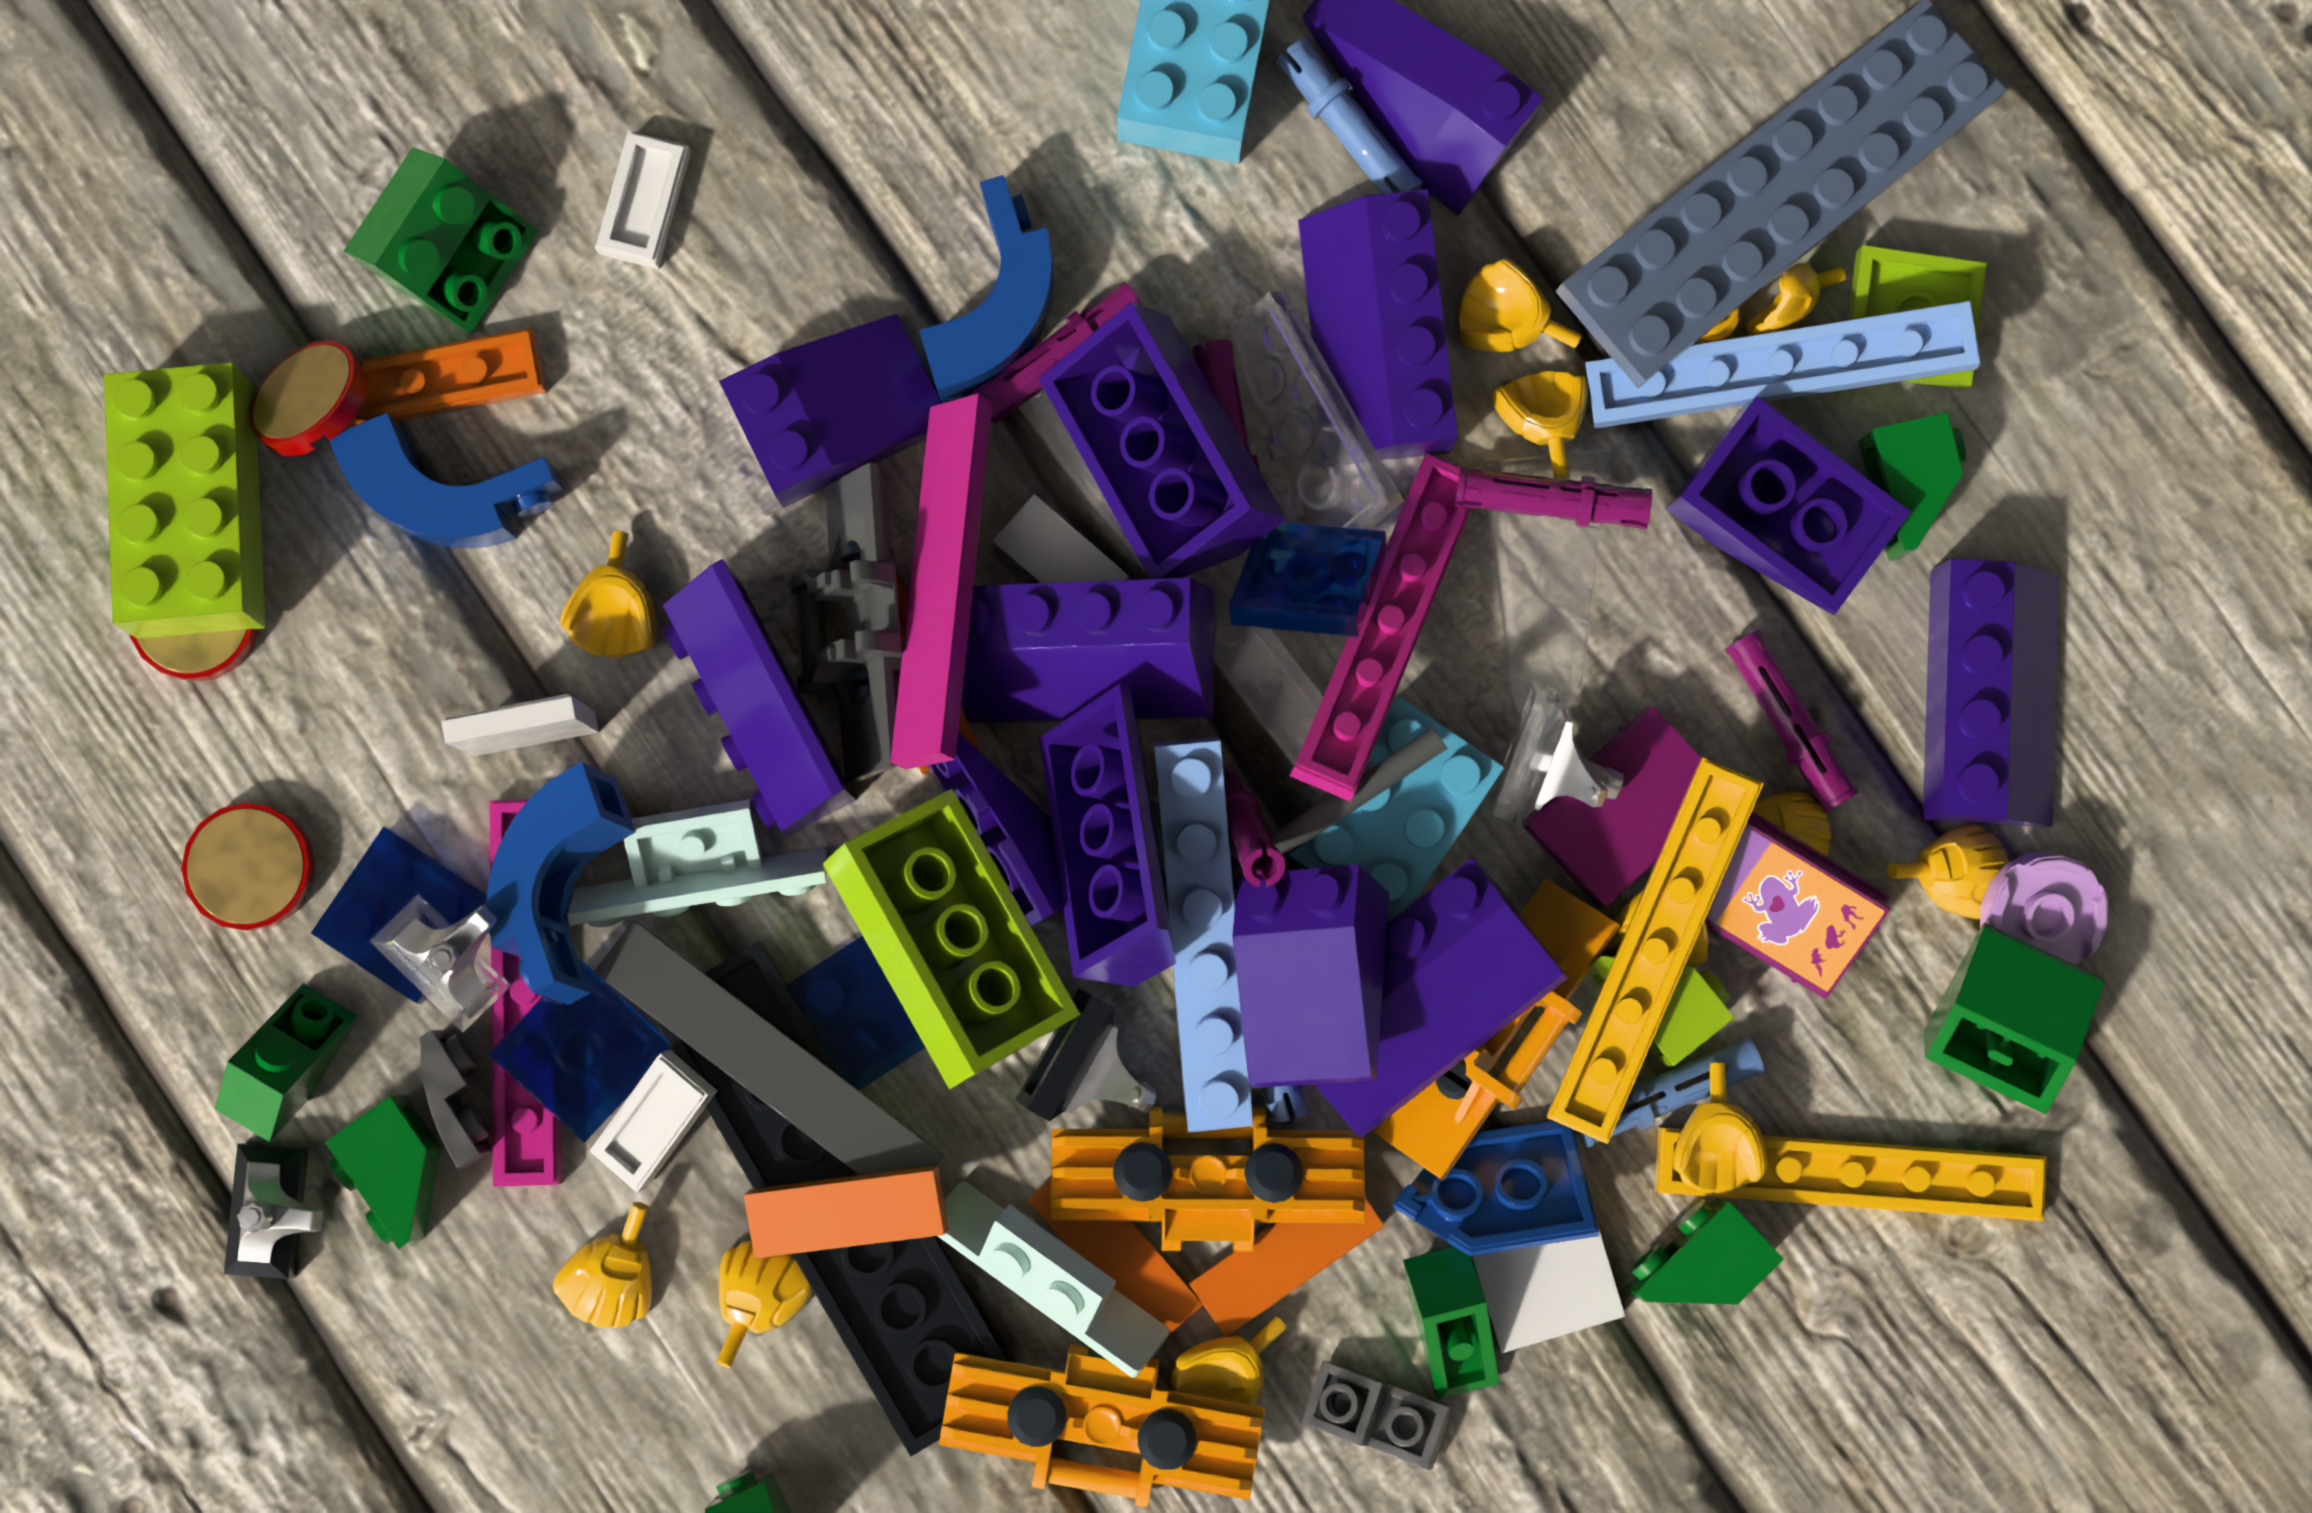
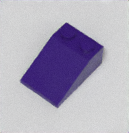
(832, 406)
(1788, 507)
(1311, 975)

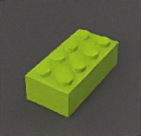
(183, 501)
(950, 937)

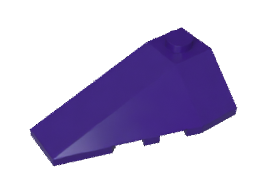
(1427, 92)
(1009, 825)

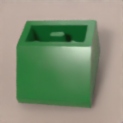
(441, 239)
(2013, 1018)

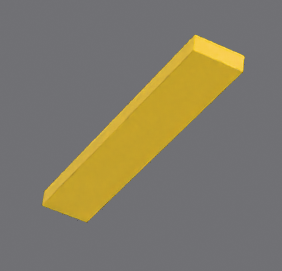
(1654, 950)
(1882, 1177)

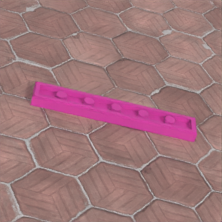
(942, 583)
(1376, 659)
(524, 1132)

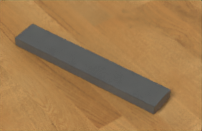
(761, 1056)

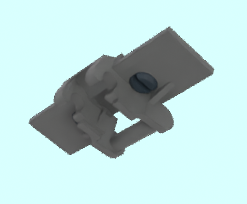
(867, 663)

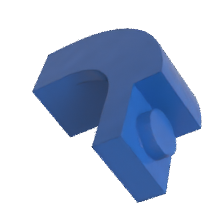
(1011, 318)
(389, 479)
(538, 867)

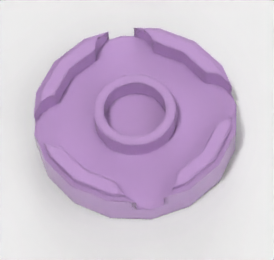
(2048, 904)

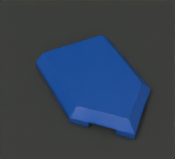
(1507, 1192)

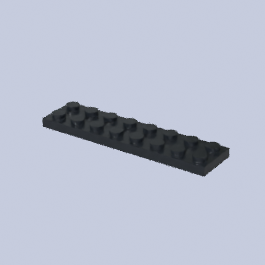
(889, 1301)

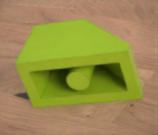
(1691, 1016)

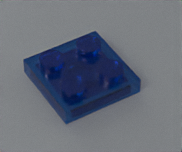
(1309, 579)
(378, 890)
(856, 1015)
(580, 1055)

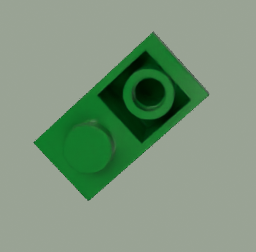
(283, 1062)
(392, 1165)
(1709, 1262)

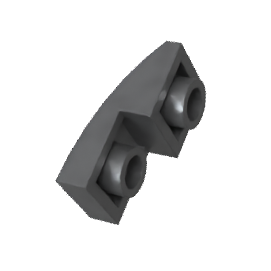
(446, 1077)
(1377, 1414)

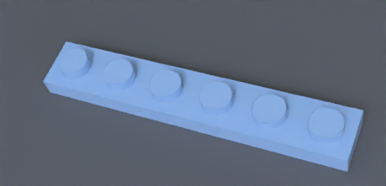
(1790, 365)
(1202, 929)

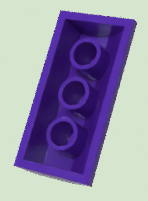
(1382, 318)
(1160, 445)
(1062, 645)
(1991, 694)
(757, 701)
(1107, 843)
(1452, 979)

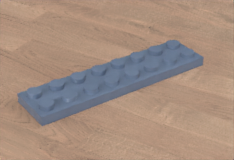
(1780, 192)

